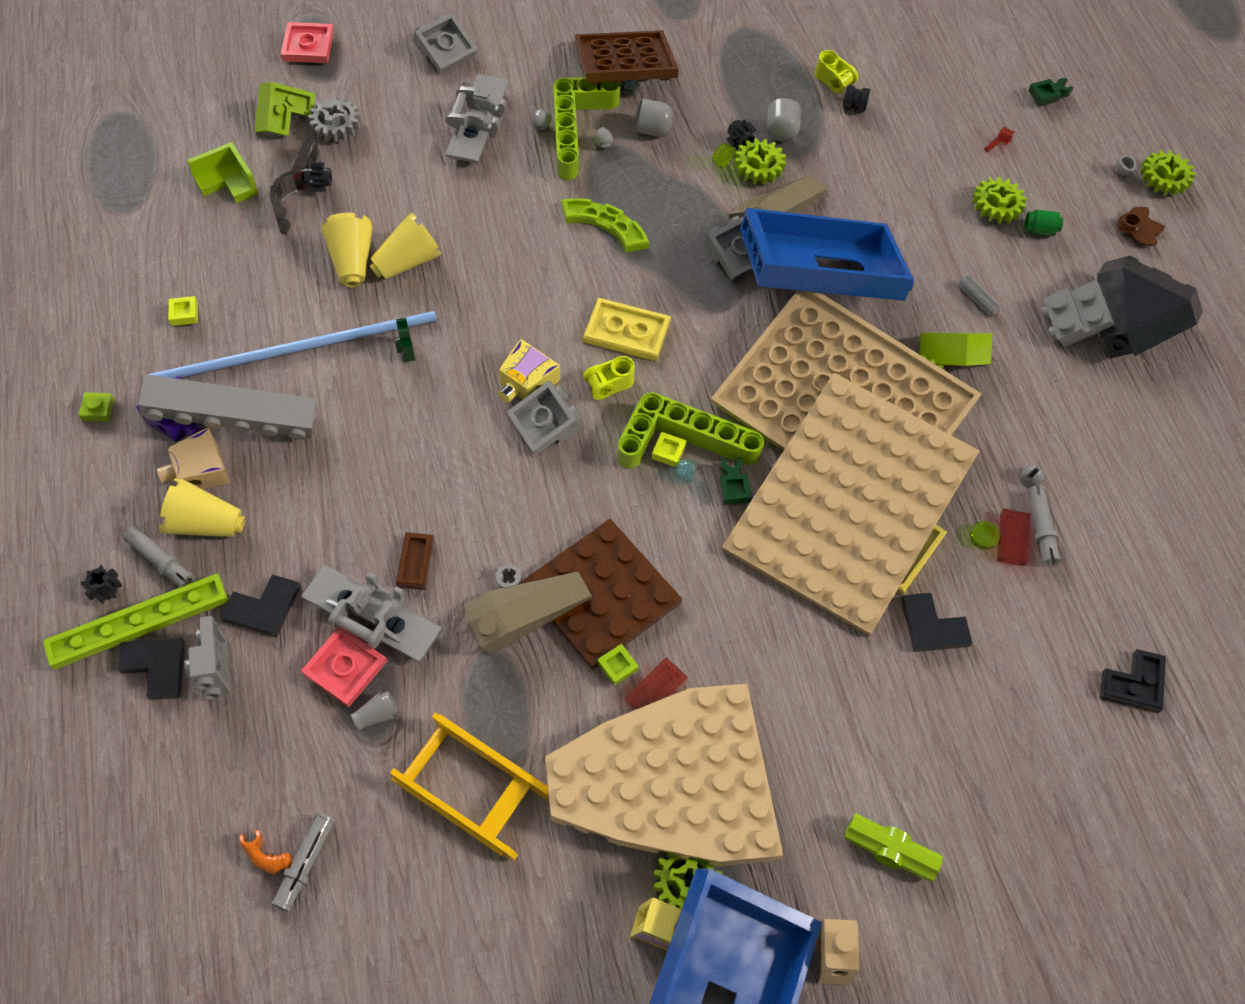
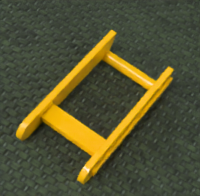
(503, 808)

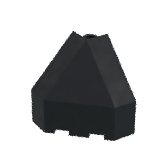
(1144, 306)

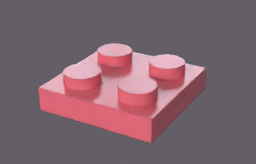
(307, 42)
(344, 666)

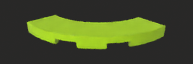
(606, 217)

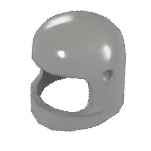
(653, 118)
(783, 119)

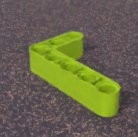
(574, 95)
(685, 428)

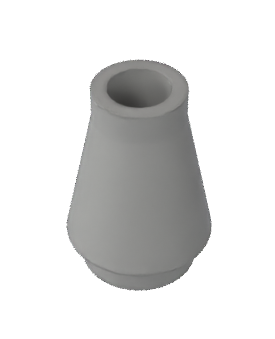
(375, 711)

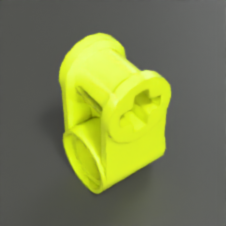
(832, 71)
(608, 377)

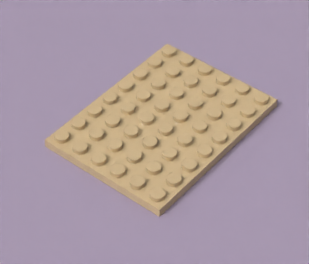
(812, 341)
(850, 503)

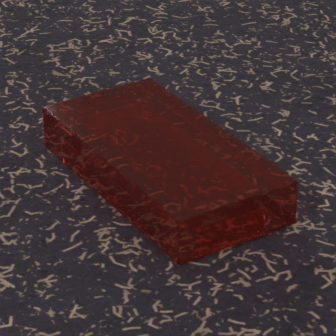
(1014, 537)
(657, 685)

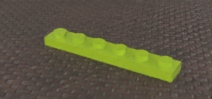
(135, 621)

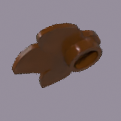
(1140, 226)

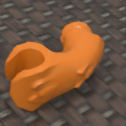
(269, 863)

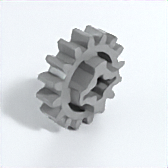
(334, 119)

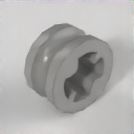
(511, 570)

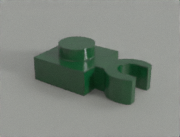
(1049, 92)
(403, 342)
(734, 486)

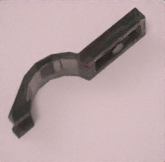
(292, 180)

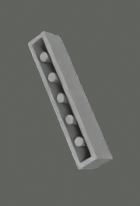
(227, 407)

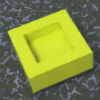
(183, 311)
(668, 449)

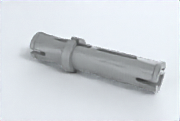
(1046, 535)
(166, 564)
(302, 862)

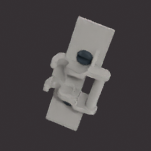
(482, 123)
(395, 624)

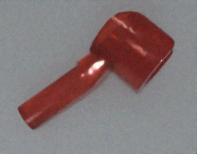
(1005, 136)

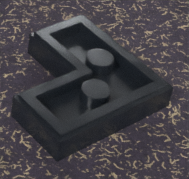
(266, 613)
(928, 631)
(161, 659)
(1142, 687)

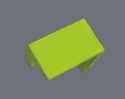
(276, 105)
(223, 169)
(957, 348)

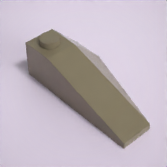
(789, 198)
(517, 610)

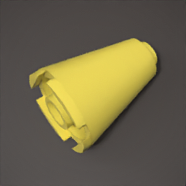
(349, 246)
(404, 249)
(197, 512)

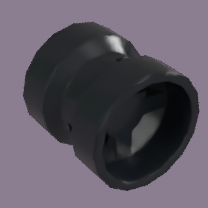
(856, 98)

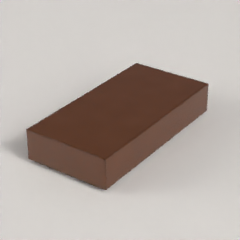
(415, 561)

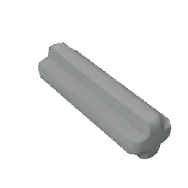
(979, 296)

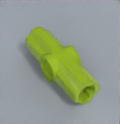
(893, 847)

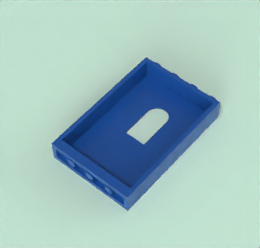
(785, 249)
(737, 943)

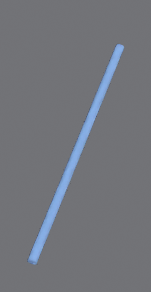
(292, 347)

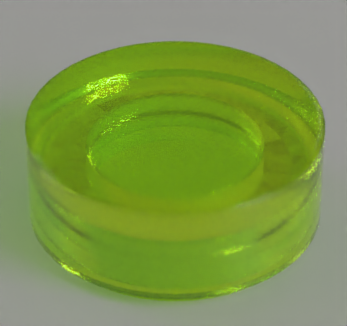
(723, 155)
(984, 535)

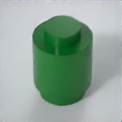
(1043, 222)

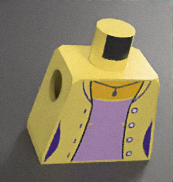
(525, 372)
(655, 923)

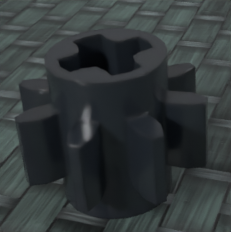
(740, 132)
(318, 176)
(101, 584)

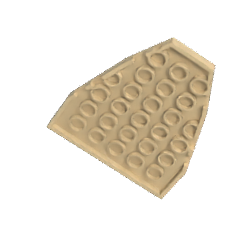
(672, 780)

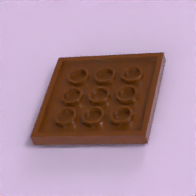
(625, 56)
(623, 587)

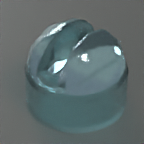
(629, 85)
(686, 469)

